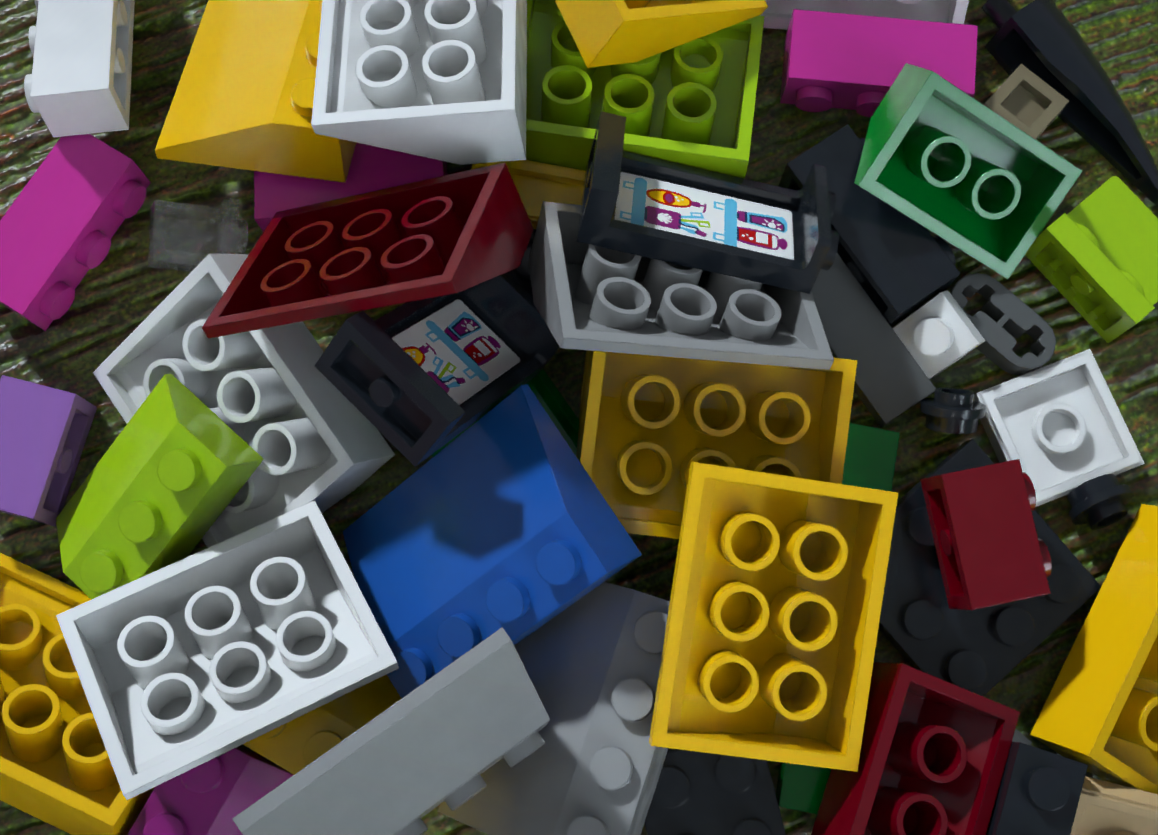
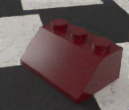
(924, 761)

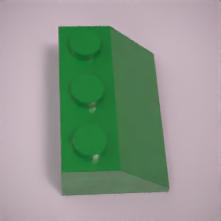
(961, 169)

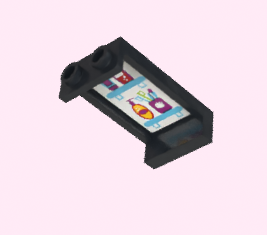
(705, 215)
(439, 362)

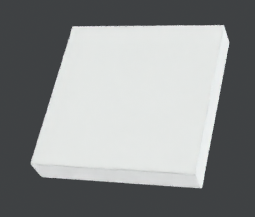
(1059, 426)

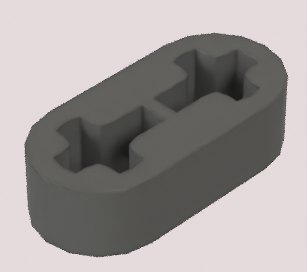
(1003, 320)

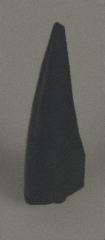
(1058, 55)

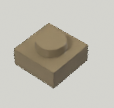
(1027, 102)

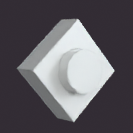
(938, 334)

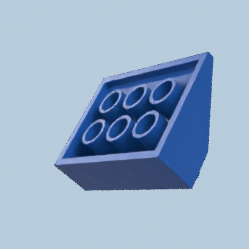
(484, 541)

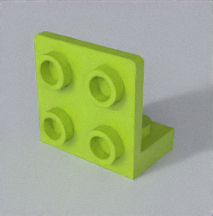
(1103, 258)

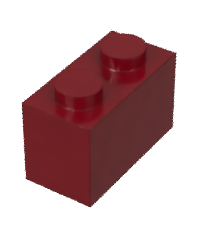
(987, 535)

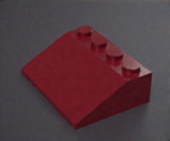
(377, 251)

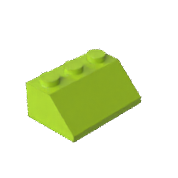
(152, 491)

